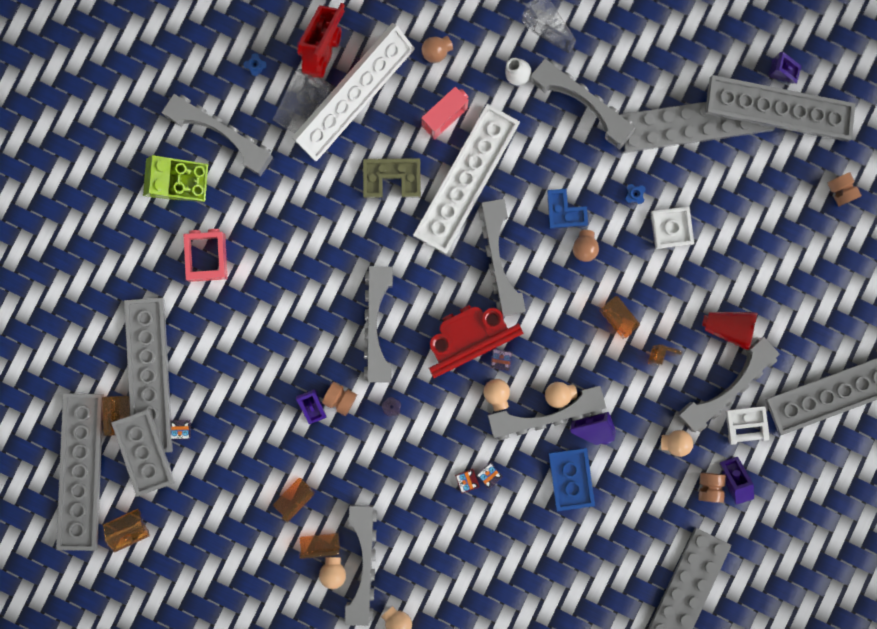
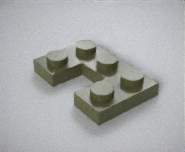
(378, 169)

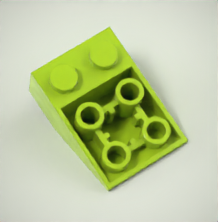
(175, 179)

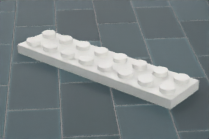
(353, 92)
(466, 179)

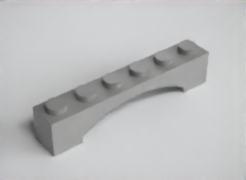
(550, 78)
(182, 112)
(379, 281)
(510, 300)
(759, 357)
(589, 401)
(358, 610)

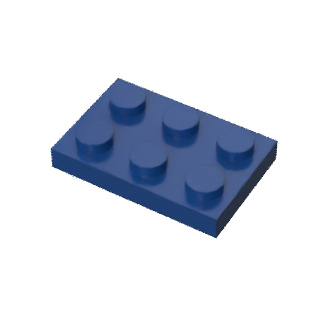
(571, 479)

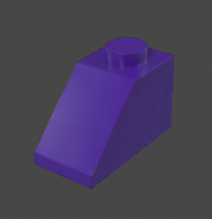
(595, 428)
(737, 480)

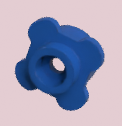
(255, 70)
(634, 189)

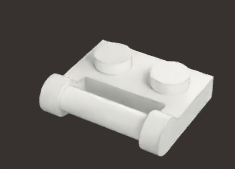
(745, 419)

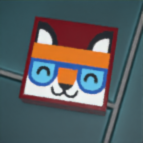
(467, 481)

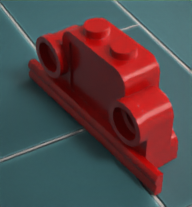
(319, 40)
(468, 337)

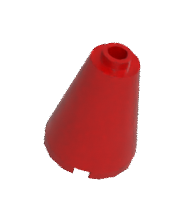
(732, 326)

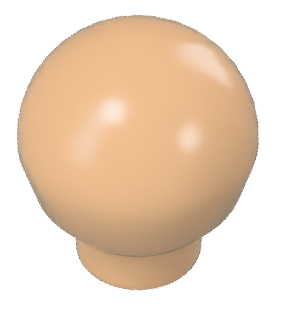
(497, 393)
(560, 394)
(677, 443)
(332, 573)
(397, 619)

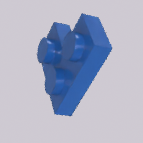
(560, 215)

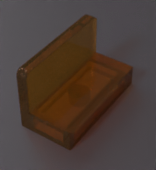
(619, 317)
(658, 353)
(114, 409)
(294, 499)
(125, 531)
(319, 545)

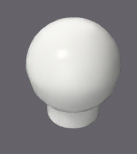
(517, 71)

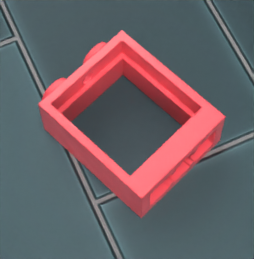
(445, 112)
(220, 274)

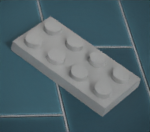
(143, 452)

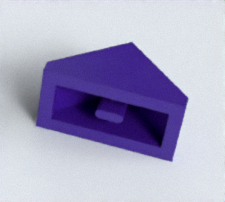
(784, 68)
(311, 406)

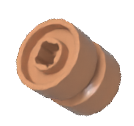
(844, 189)
(339, 398)
(712, 487)

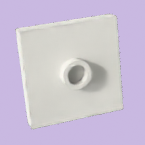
(672, 227)

